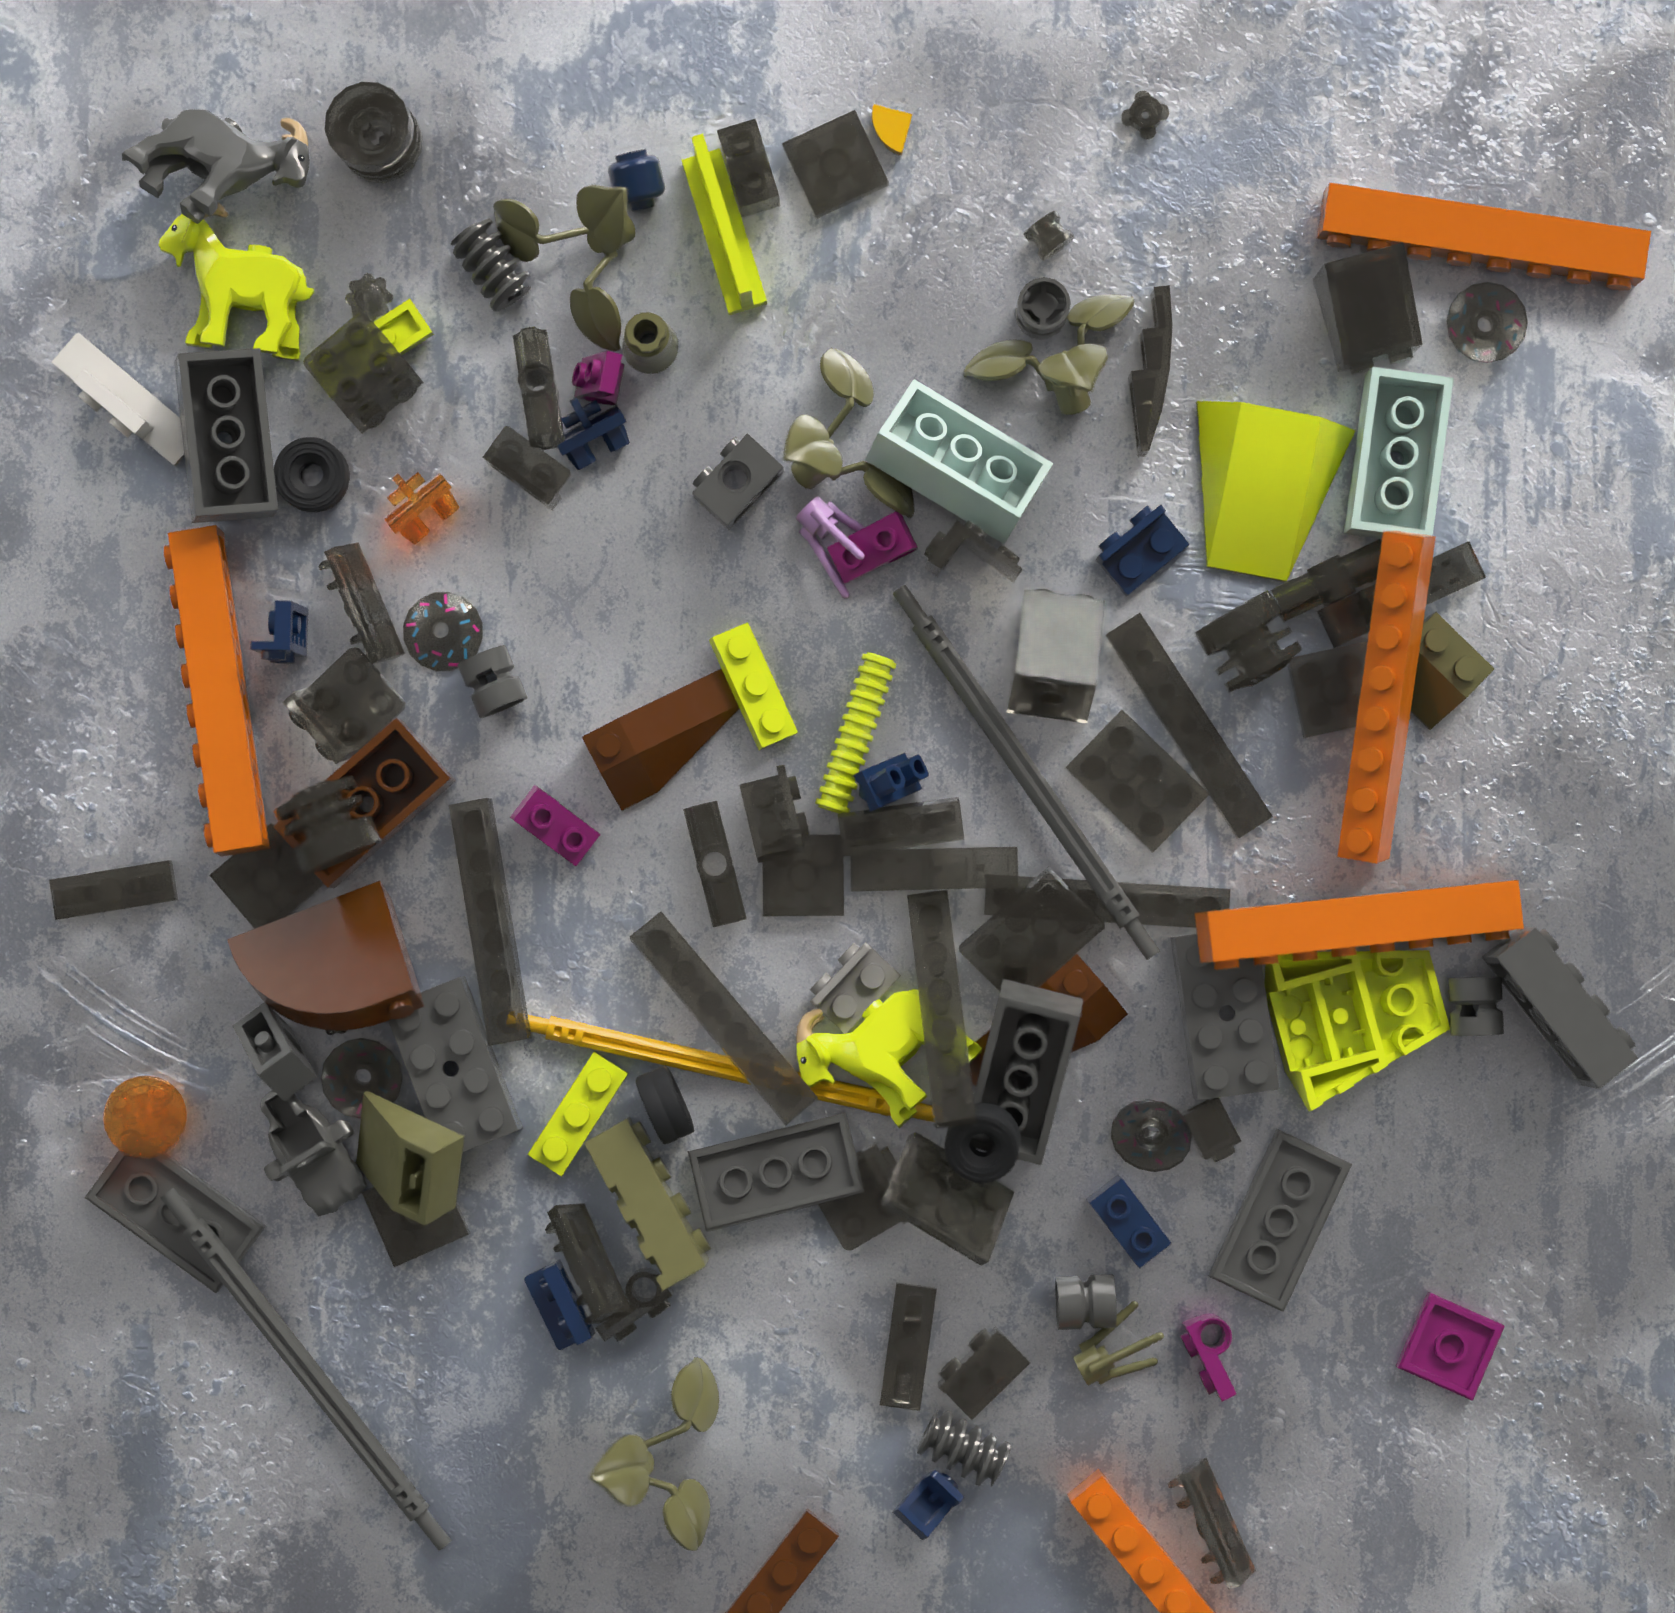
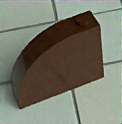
(333, 963)

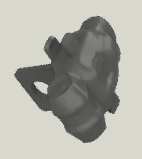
(311, 1153)

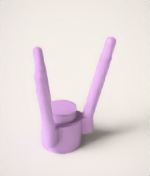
(820, 520)

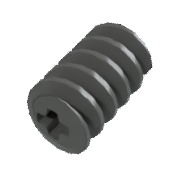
(490, 265)
(964, 1447)

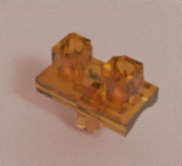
(434, 494)

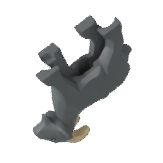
(220, 156)

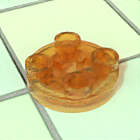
(145, 1117)

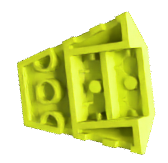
(1263, 483)
(1350, 1016)

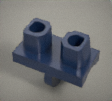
(607, 424)
(891, 780)

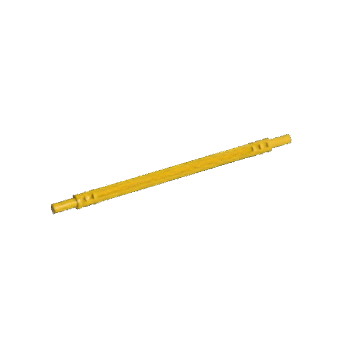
(700, 1061)

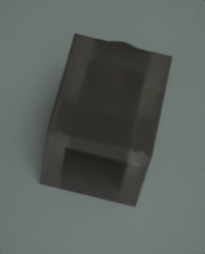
(1211, 1130)

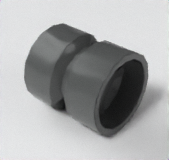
(1042, 308)
(498, 694)
(1479, 991)
(1085, 1302)

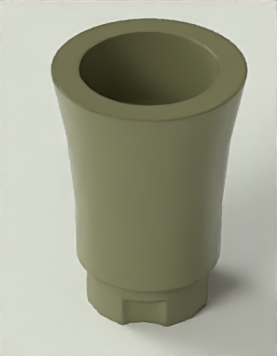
(654, 356)

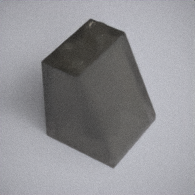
(1369, 308)
(1056, 655)

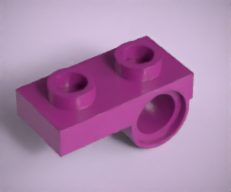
(599, 377)
(881, 544)
(555, 825)
(1214, 1375)

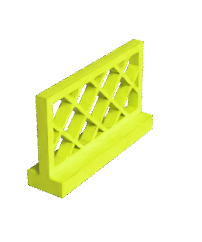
(723, 228)

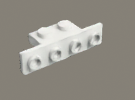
(129, 402)

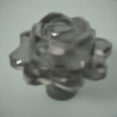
(369, 296)

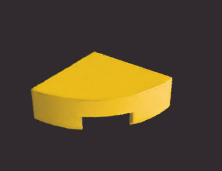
(891, 127)

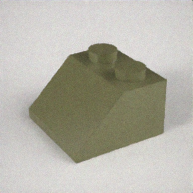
(1445, 671)

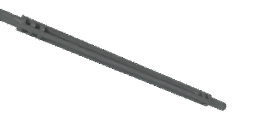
(1026, 772)
(306, 1369)

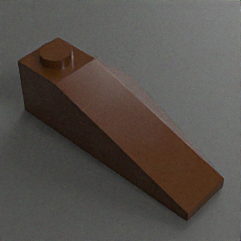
(1098, 1013)

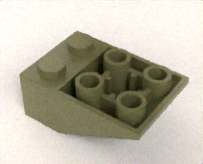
(409, 1159)

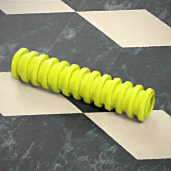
(855, 732)

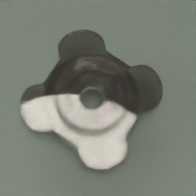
(1145, 103)

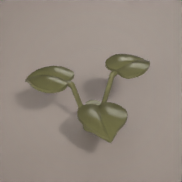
(607, 230)
(1069, 372)
(814, 453)
(628, 1463)

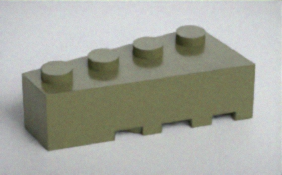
(649, 1202)

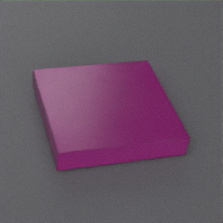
(1450, 1346)

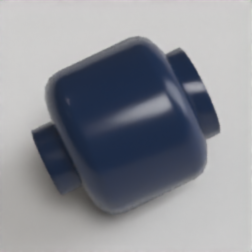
(640, 176)

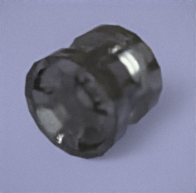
(1048, 235)

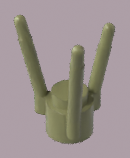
(1097, 1364)

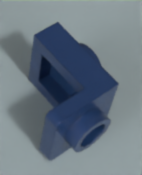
(928, 1503)

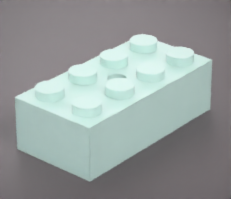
(1405, 416)
(958, 461)

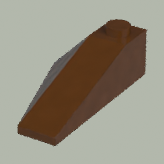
(655, 741)

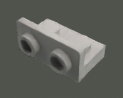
(854, 987)

